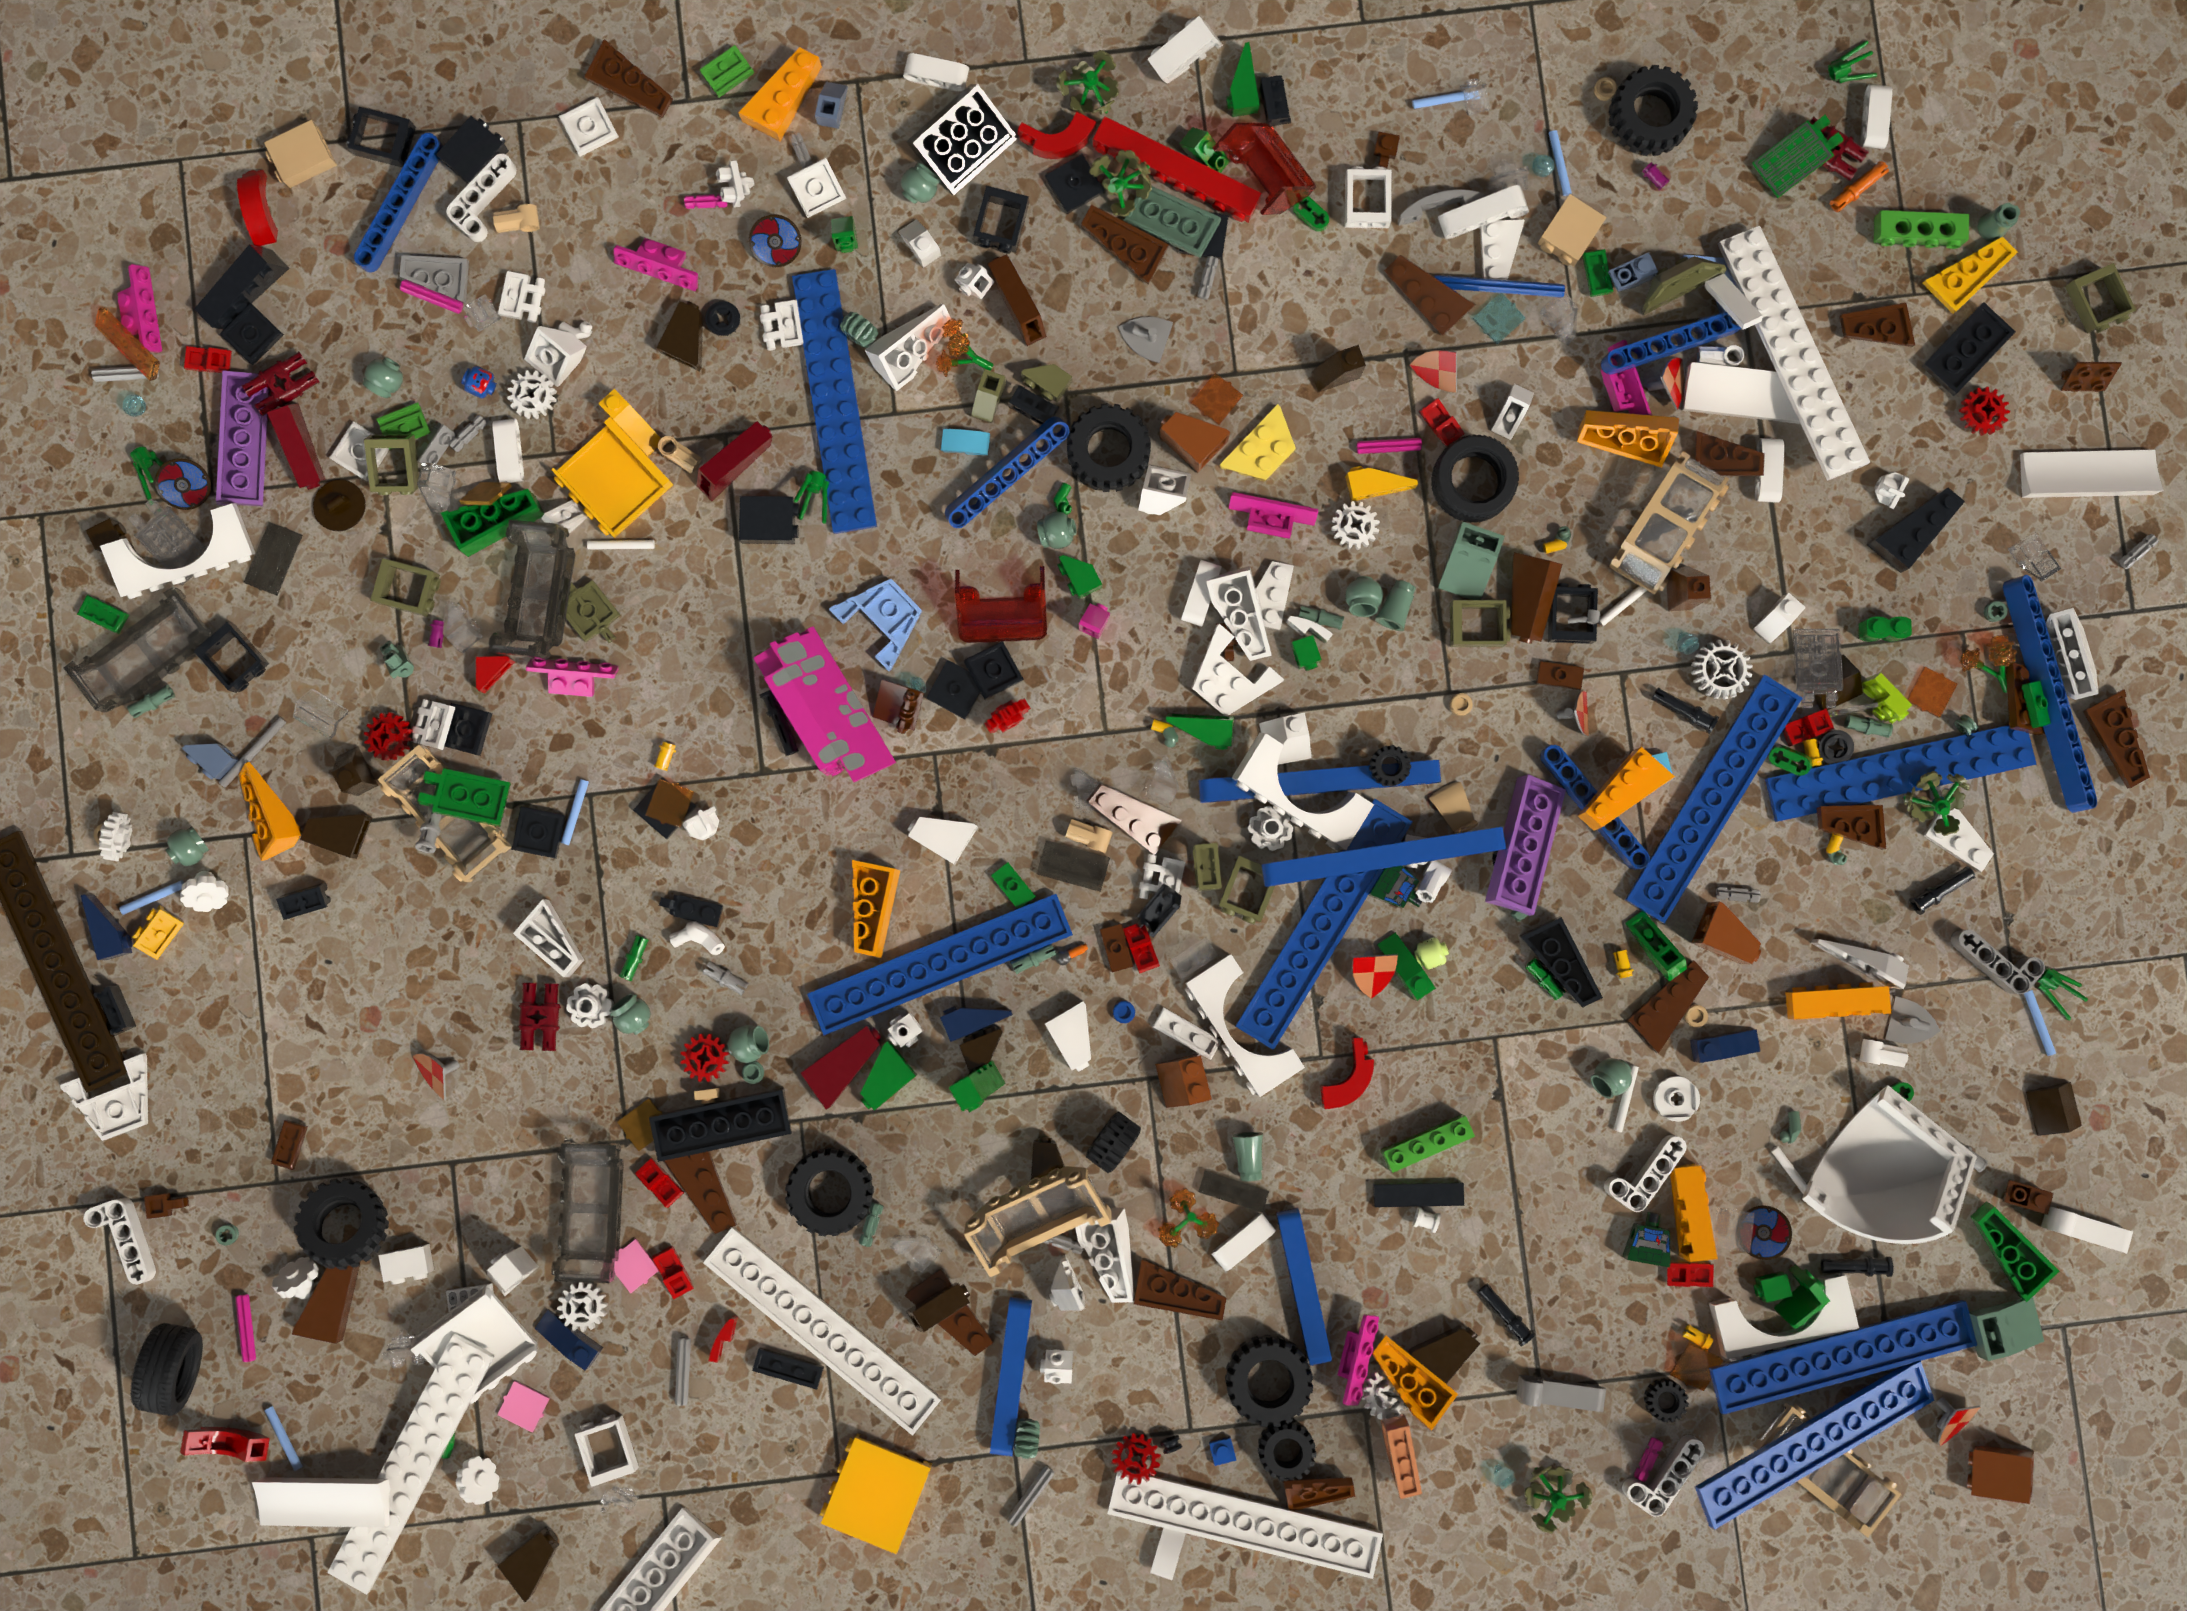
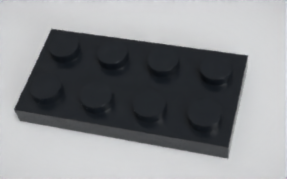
(1968, 349)

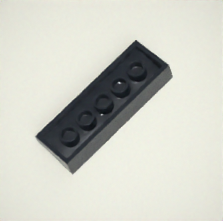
(720, 1124)

